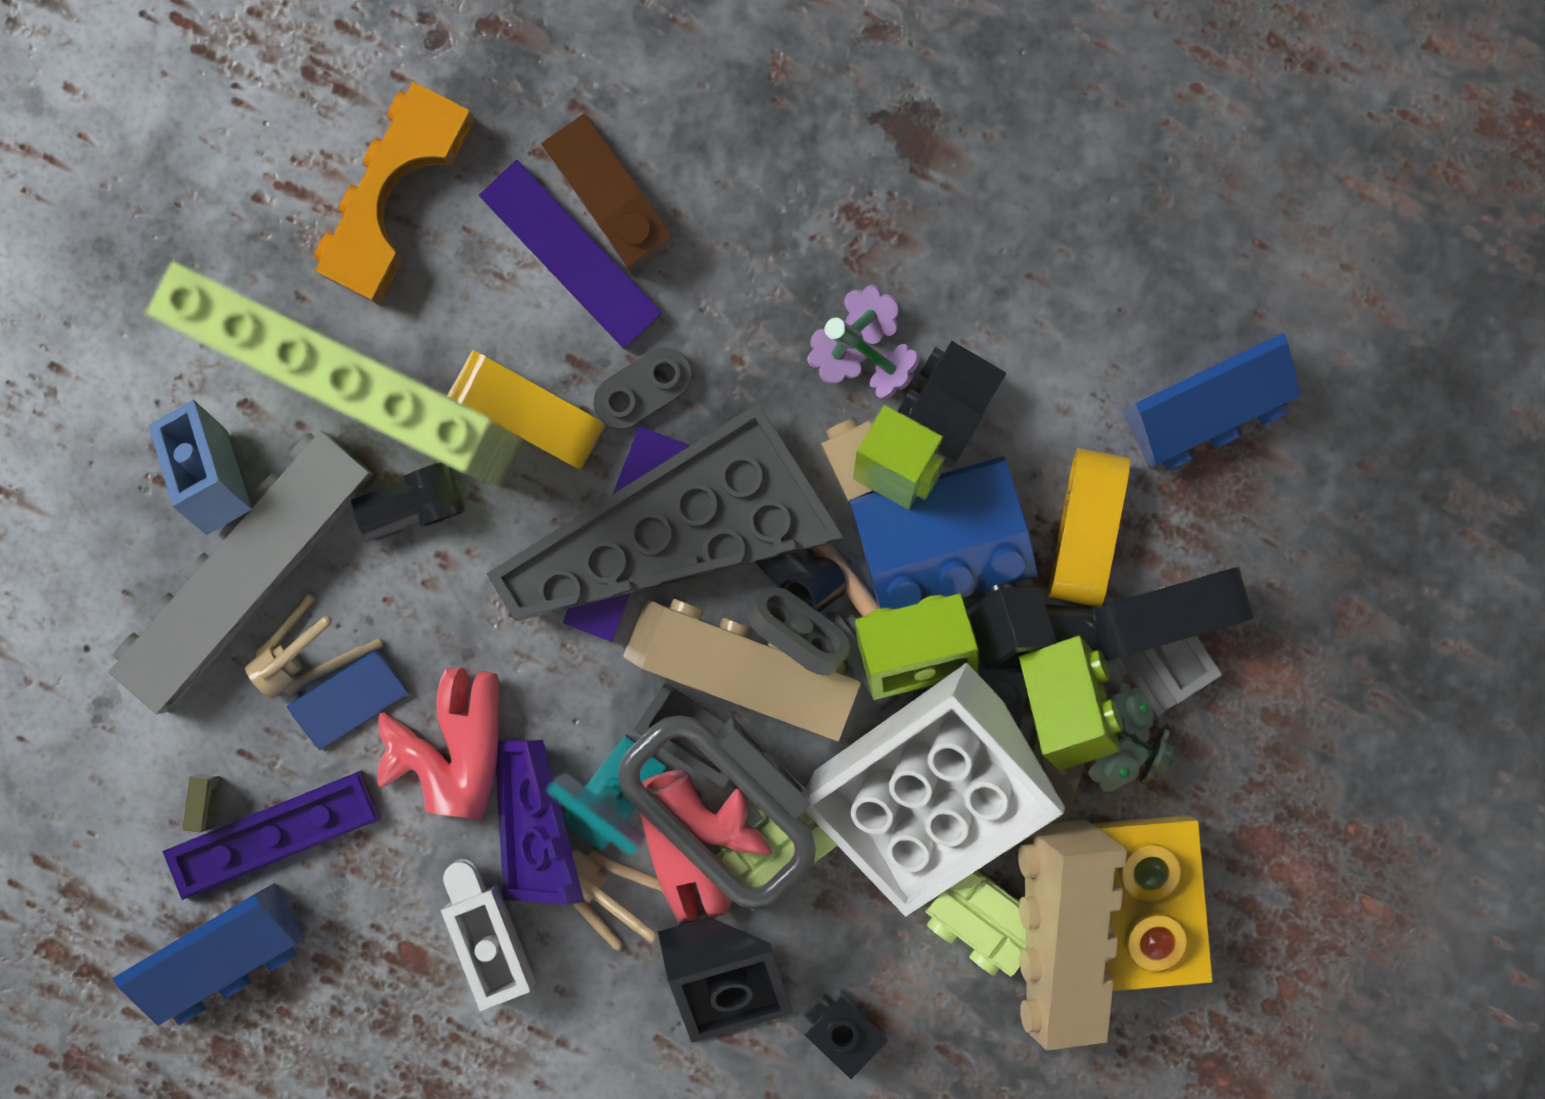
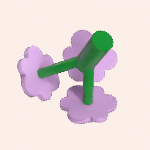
(841, 345)

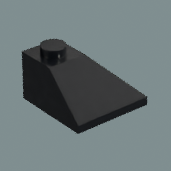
(721, 977)

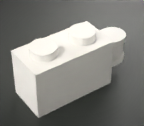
(484, 937)

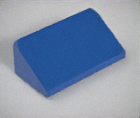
(348, 699)

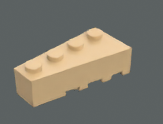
(738, 668)
(1068, 932)

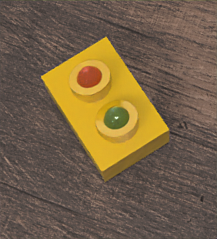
(1162, 905)

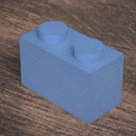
(199, 467)

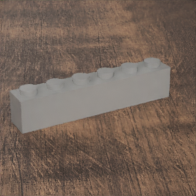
(241, 572)

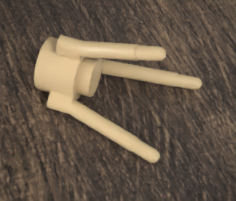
(276, 666)
(592, 880)

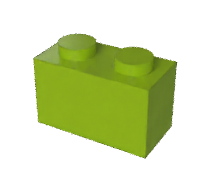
(899, 458)
(915, 644)
(1071, 703)

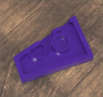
(532, 830)

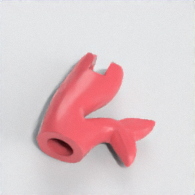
(472, 741)
(726, 828)

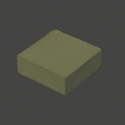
(201, 802)

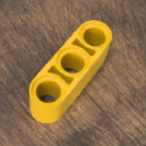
(526, 410)
(1089, 527)

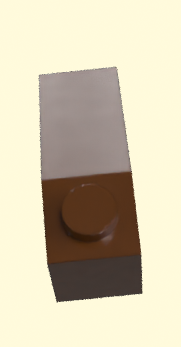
(608, 193)

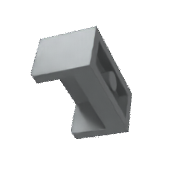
(671, 703)

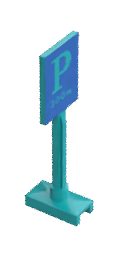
(601, 808)

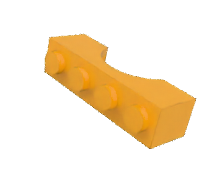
(422, 133)

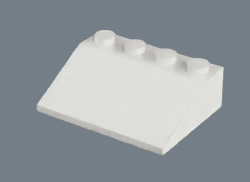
(933, 791)

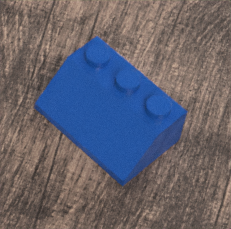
(1215, 404)
(949, 544)
(213, 958)

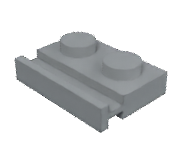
(1170, 672)

